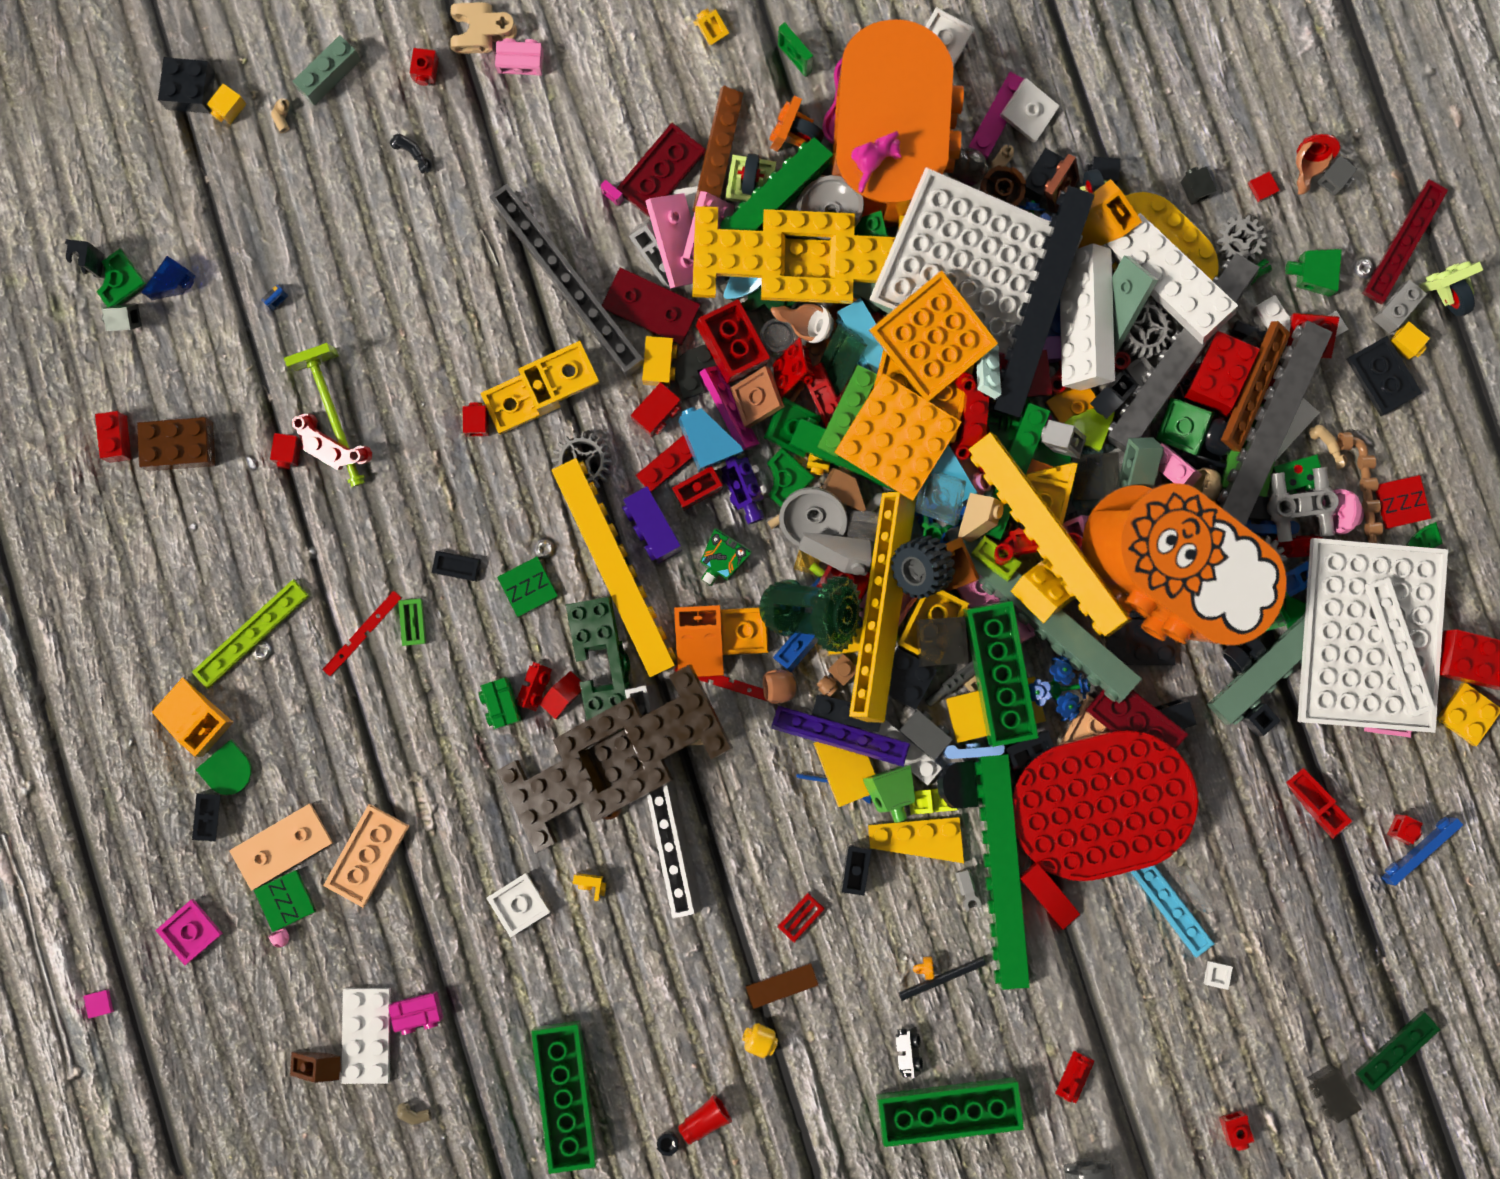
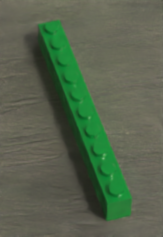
(1003, 872)

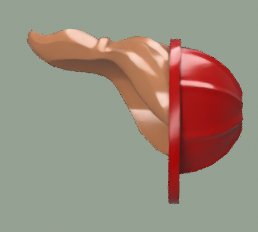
(1314, 158)

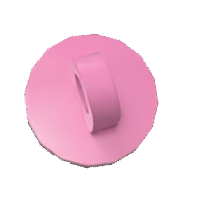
(1348, 512)

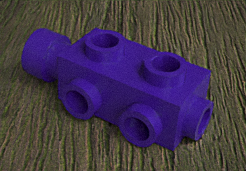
(743, 488)

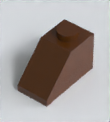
(315, 1066)

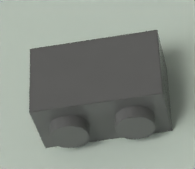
(926, 734)

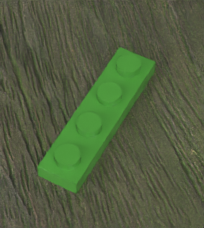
(847, 409)

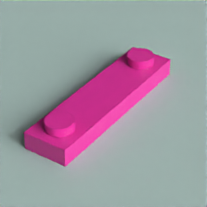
(993, 123)
(727, 407)

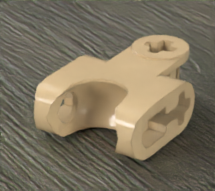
(483, 28)

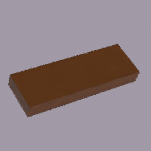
(782, 985)

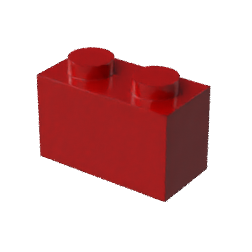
(656, 410)
(113, 436)
(697, 488)

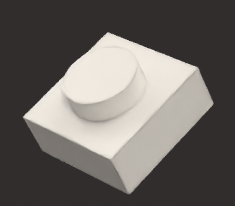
(1218, 975)

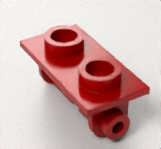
(1298, 547)
(538, 677)
(1074, 1077)

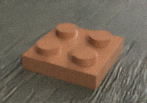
(757, 397)

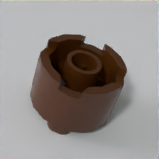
(1007, 179)

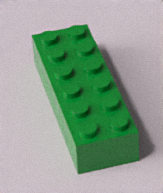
(1000, 673)
(564, 1097)
(949, 1112)

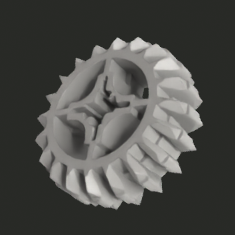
(1152, 322)
(591, 455)

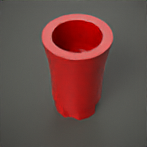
(705, 1120)

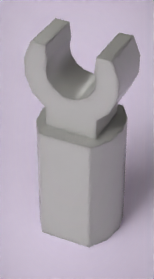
(967, 888)

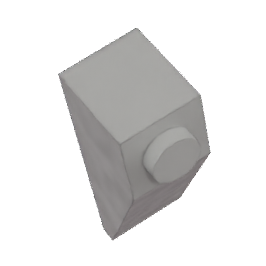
(645, 241)
(842, 553)

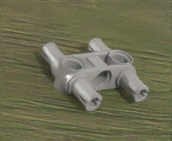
(1302, 504)

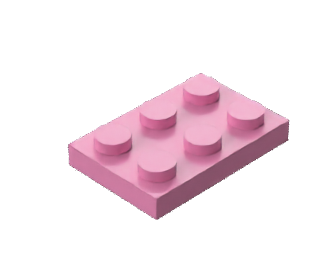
(707, 200)

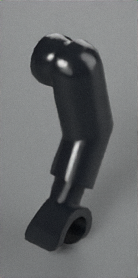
(400, 140)

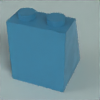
(707, 439)

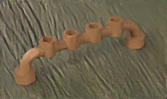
(1367, 484)

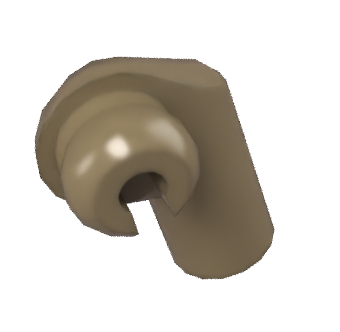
(411, 1117)

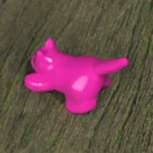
(871, 155)

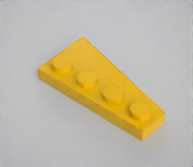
(922, 838)

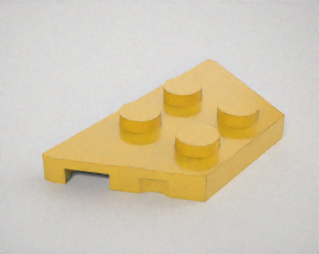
(1055, 487)

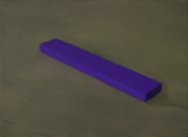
(840, 736)

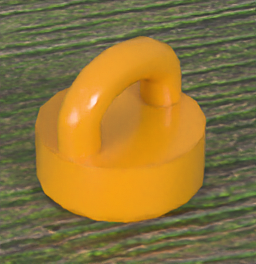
(925, 968)

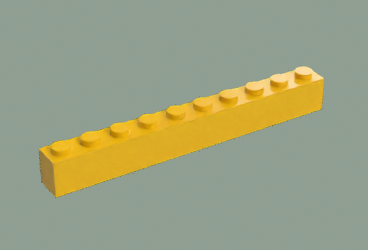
(1049, 534)
(613, 566)
(881, 611)

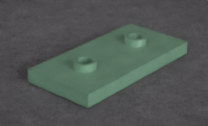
(1130, 292)

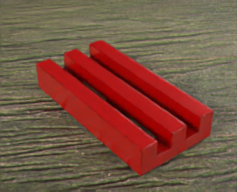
(787, 932)

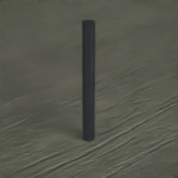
(942, 978)

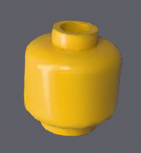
(760, 1040)

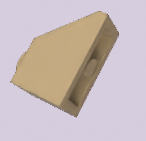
(980, 516)

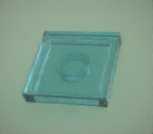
(941, 497)

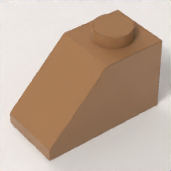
(845, 488)

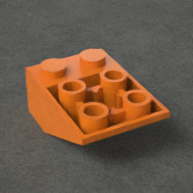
(699, 639)

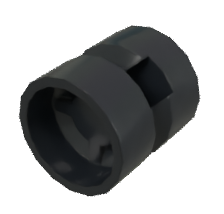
(1239, 659)

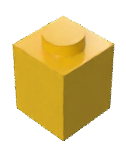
(226, 104)
(1409, 341)

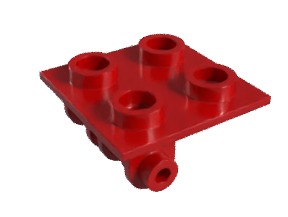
(1327, 322)
(792, 367)

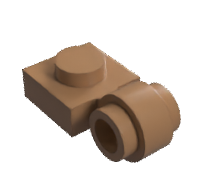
(841, 671)

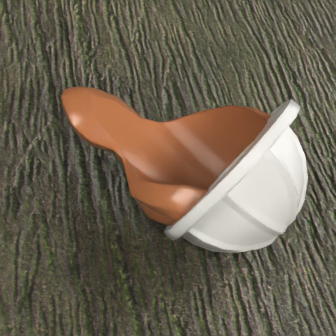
(808, 321)

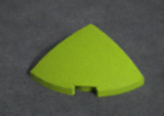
(1092, 426)

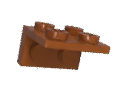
(964, 567)

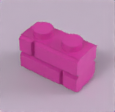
(416, 1012)

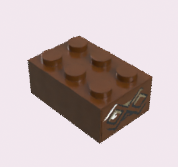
(176, 444)

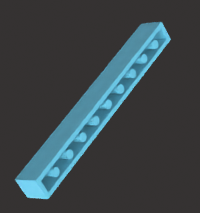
(860, 321)

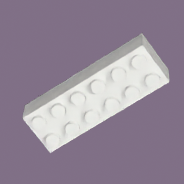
(1181, 285)
(1088, 320)

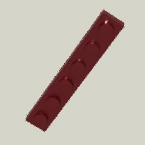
(1405, 241)

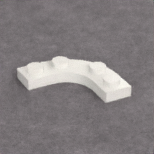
(1272, 310)

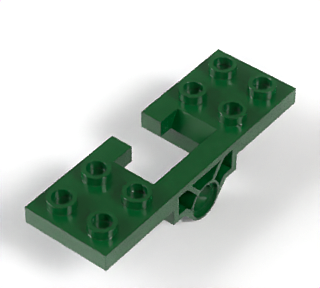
(592, 629)

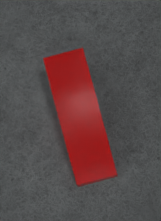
(1319, 803)
(1049, 895)

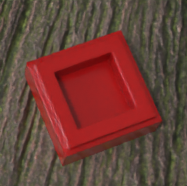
(1263, 186)

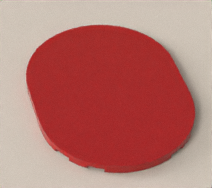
(1104, 805)

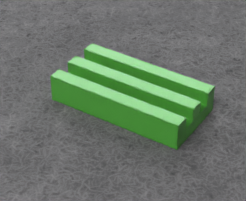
(403, 624)

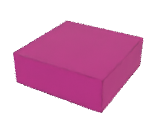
(612, 193)
(98, 1003)

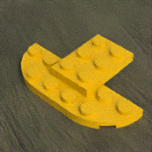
(1177, 229)

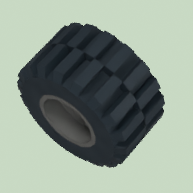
(923, 567)

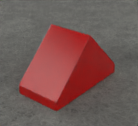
(561, 695)

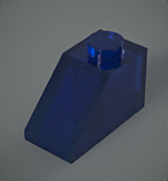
(169, 280)

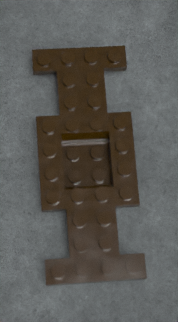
(618, 767)

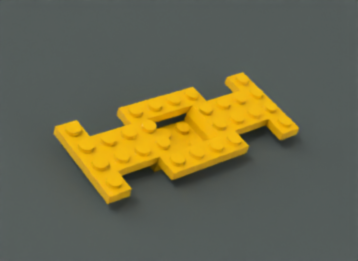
(789, 267)

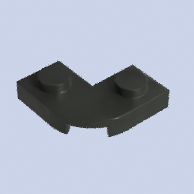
(687, 370)

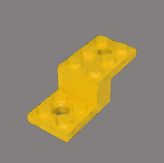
(539, 387)

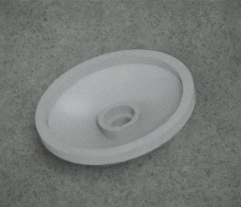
(831, 195)
(797, 514)

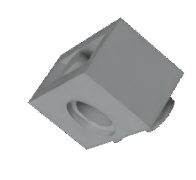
(1399, 306)
(1063, 438)

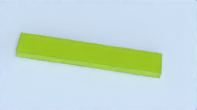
(250, 634)

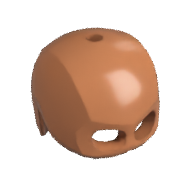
(779, 686)

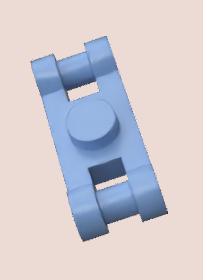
(972, 750)

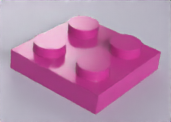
(189, 932)

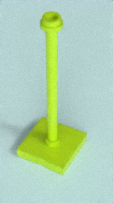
(312, 359)

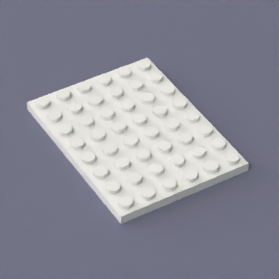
(977, 243)
(1344, 656)

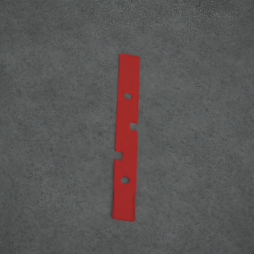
(359, 635)
(737, 686)

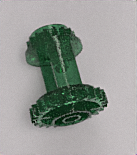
(832, 616)

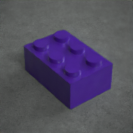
(651, 525)

